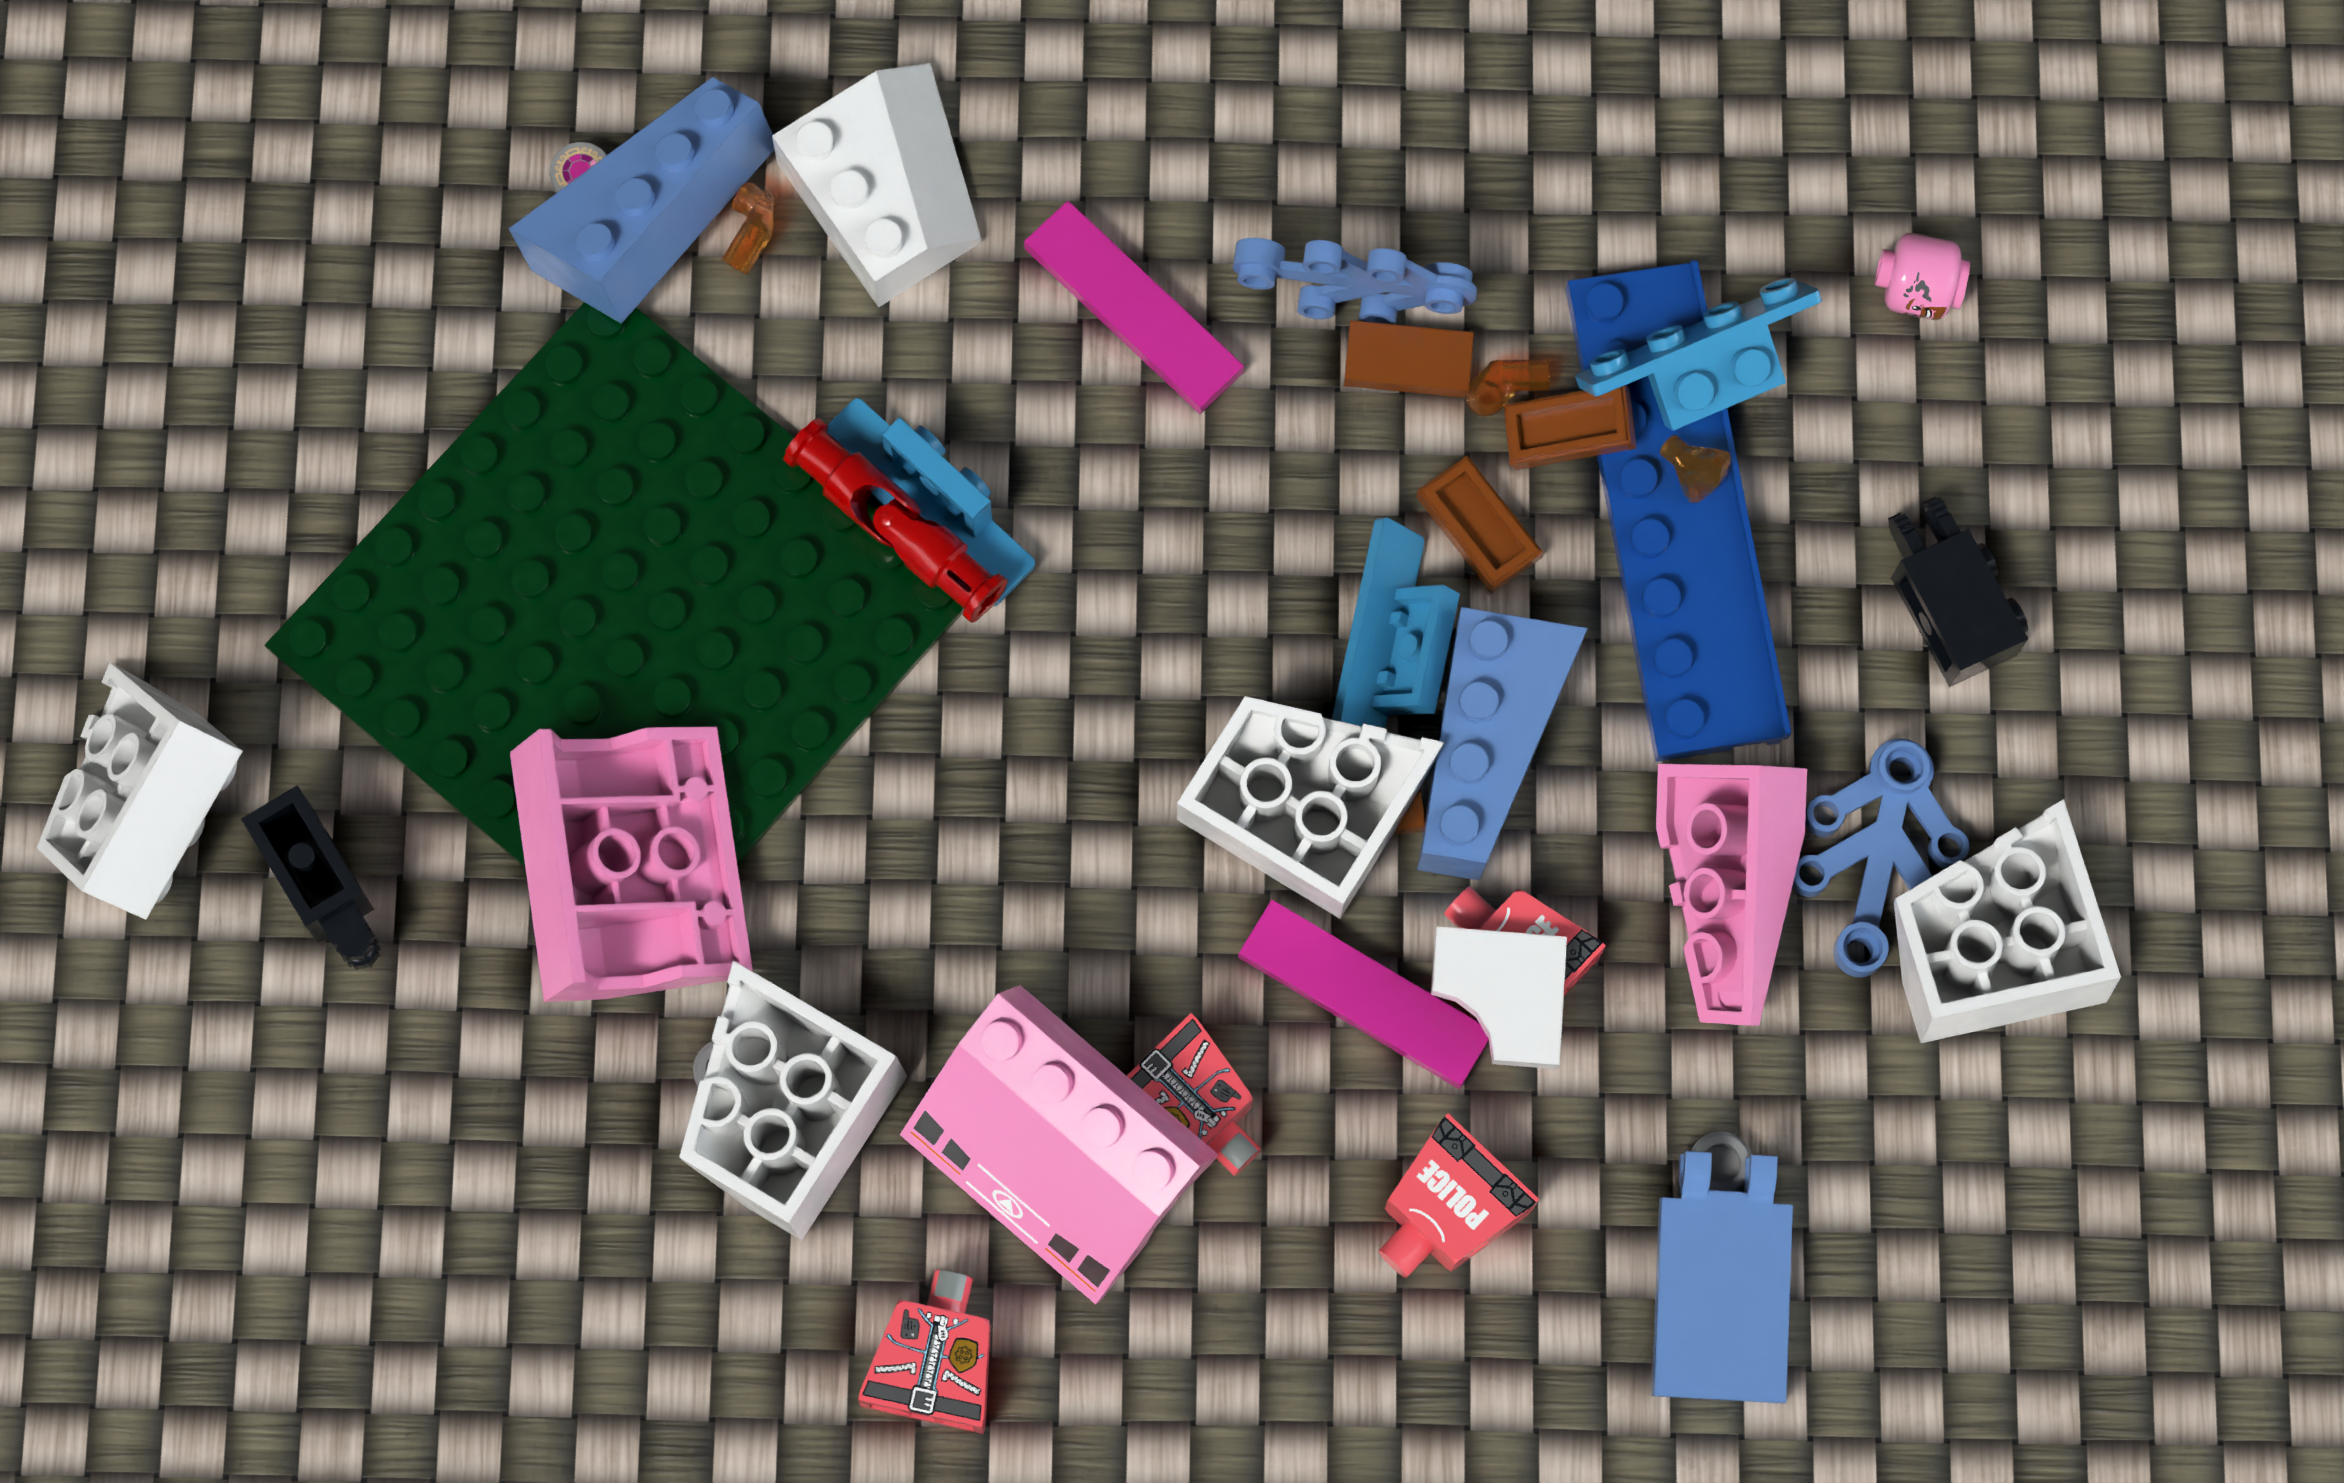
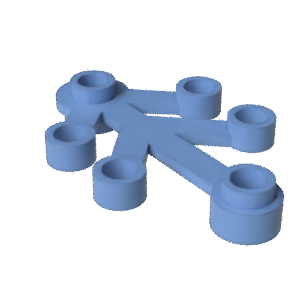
(1437, 285)
(1881, 843)

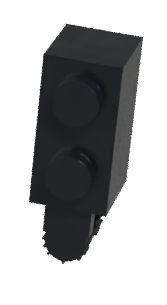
(1955, 596)
(314, 876)

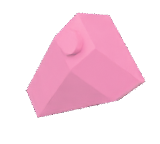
(1734, 864)

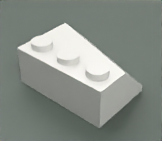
(883, 179)
(137, 795)
(1306, 796)
(2005, 934)
(784, 1102)

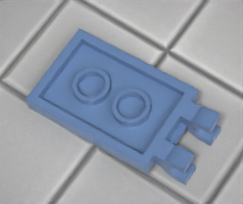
(1722, 1287)

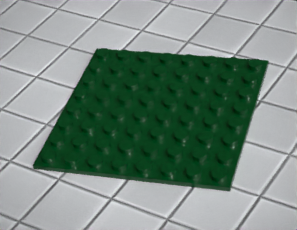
(611, 566)

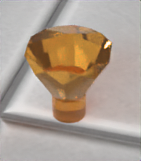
(1697, 468)

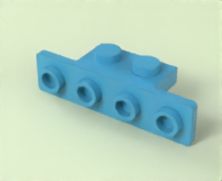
(1707, 363)
(942, 492)
(1396, 634)

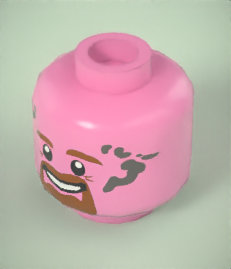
(1923, 276)

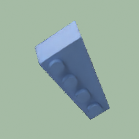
(647, 200)
(1493, 715)

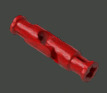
(922, 544)

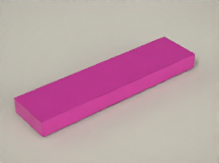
(1134, 307)
(1364, 994)

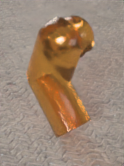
(756, 229)
(1502, 380)

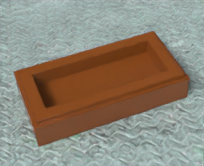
(1408, 359)
(1569, 427)
(1479, 524)

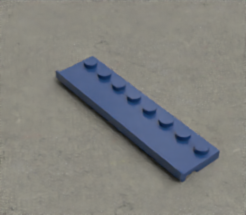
(1681, 564)

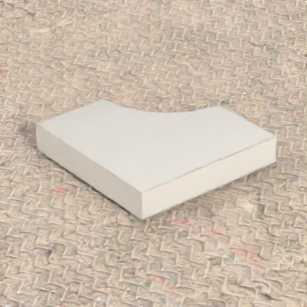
(1509, 986)

